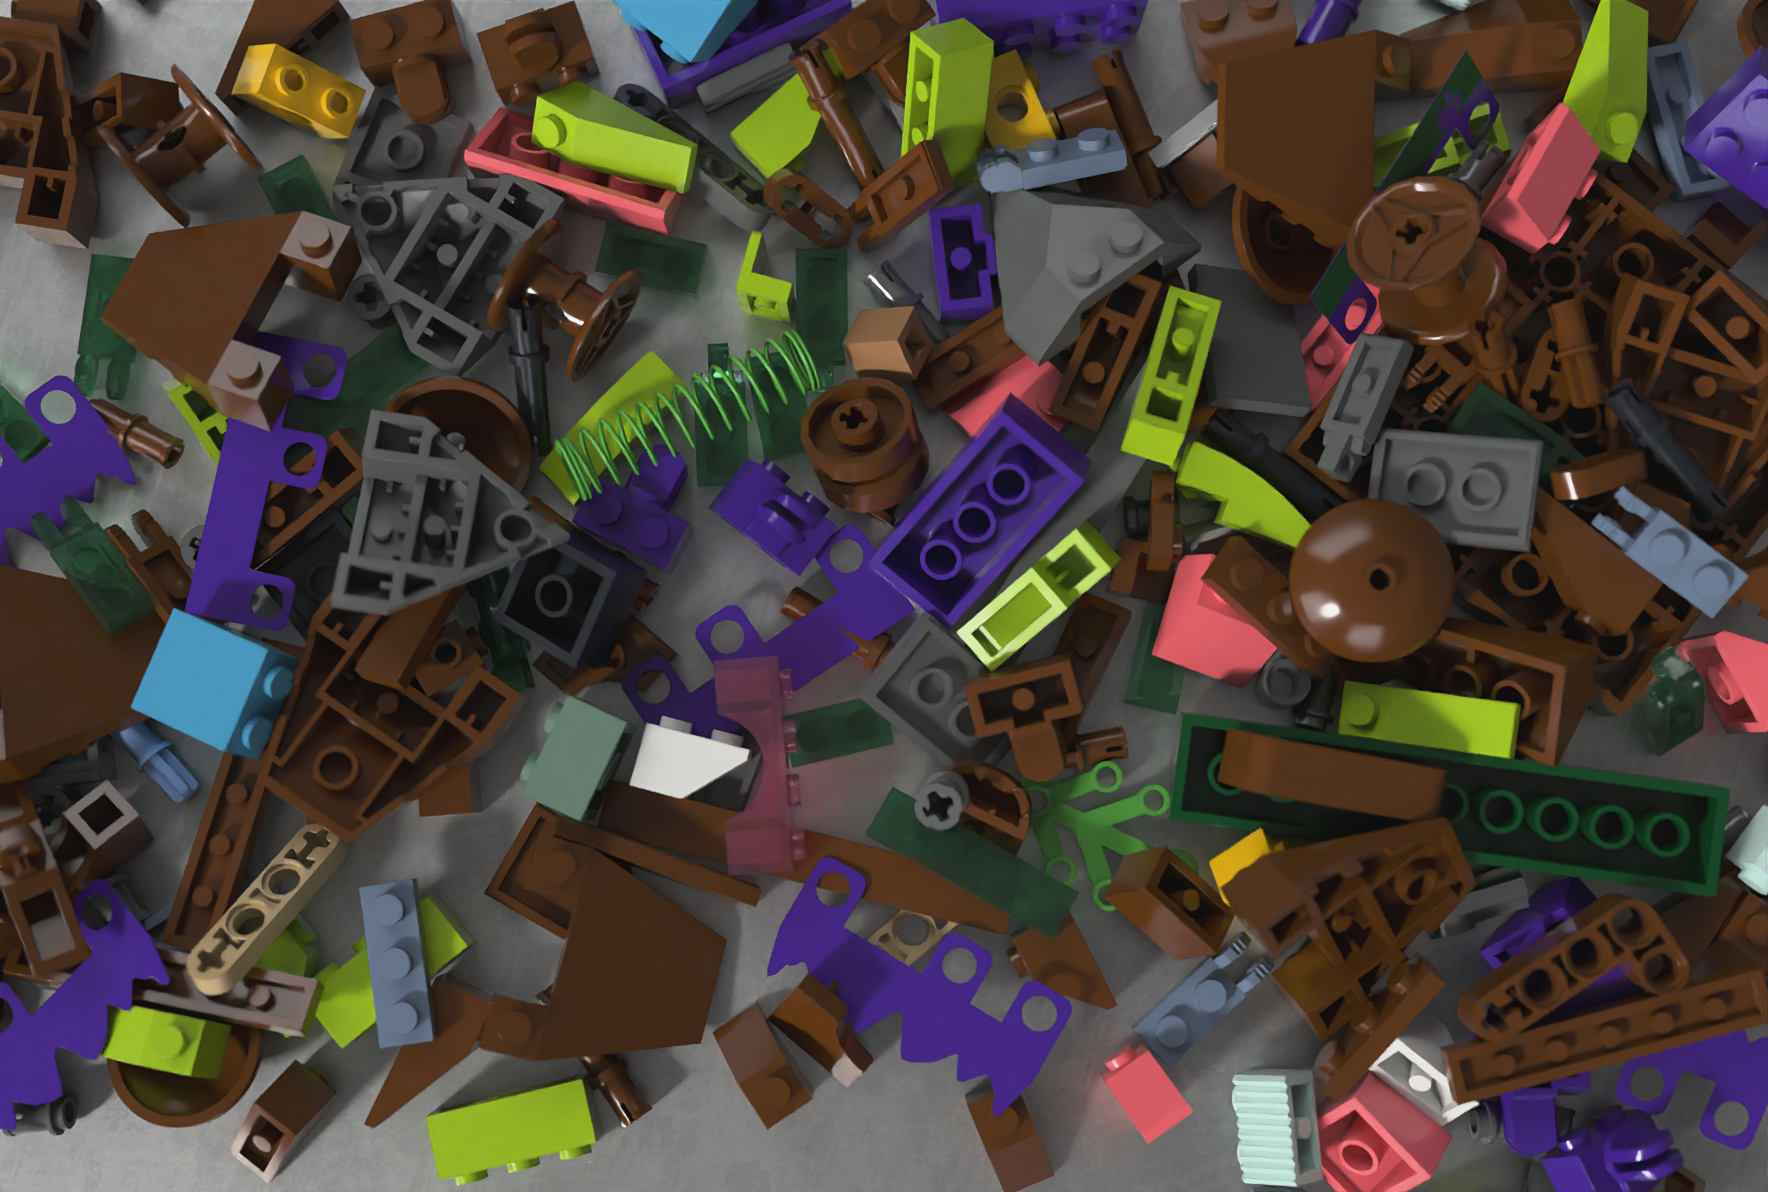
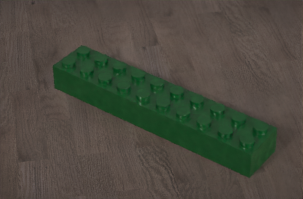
(1499, 807)

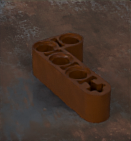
(1332, 776)
(1562, 978)

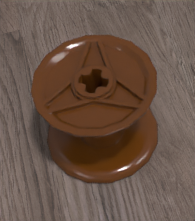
(165, 164)
(1426, 259)
(591, 315)

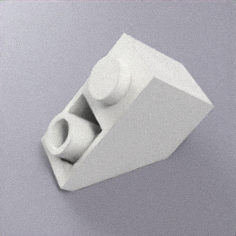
(684, 763)

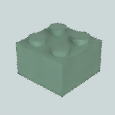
(577, 758)

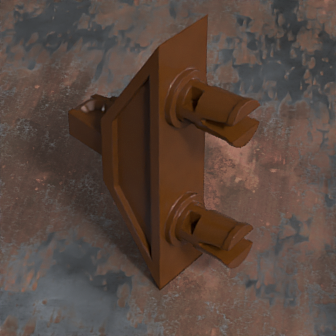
(35, 887)

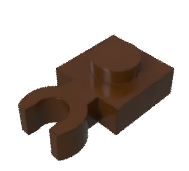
(1164, 534)

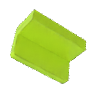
(763, 294)

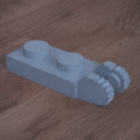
(1050, 161)
(1675, 555)
(1199, 1002)

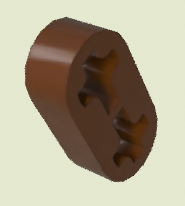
(801, 217)
(1535, 375)
(1599, 473)

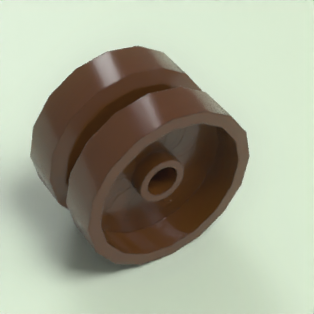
(865, 444)

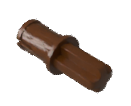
(1576, 353)
(1494, 354)
(138, 434)
(1097, 747)

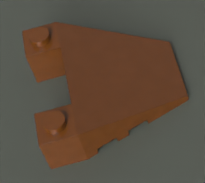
(1302, 126)
(43, 136)
(205, 291)
(1707, 399)
(62, 672)
(364, 749)
(1359, 905)
(628, 970)

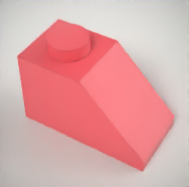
(1144, 1091)

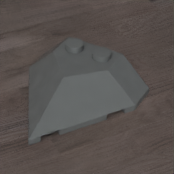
(1068, 252)
(443, 253)
(429, 519)

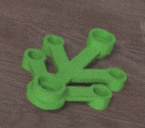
(1094, 826)

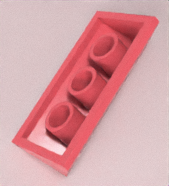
(507, 148)

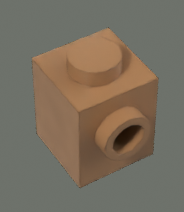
(887, 343)

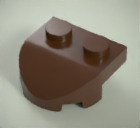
(1236, 30)
(997, 804)

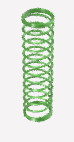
(803, 379)

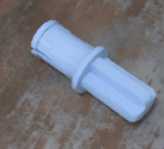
(158, 761)

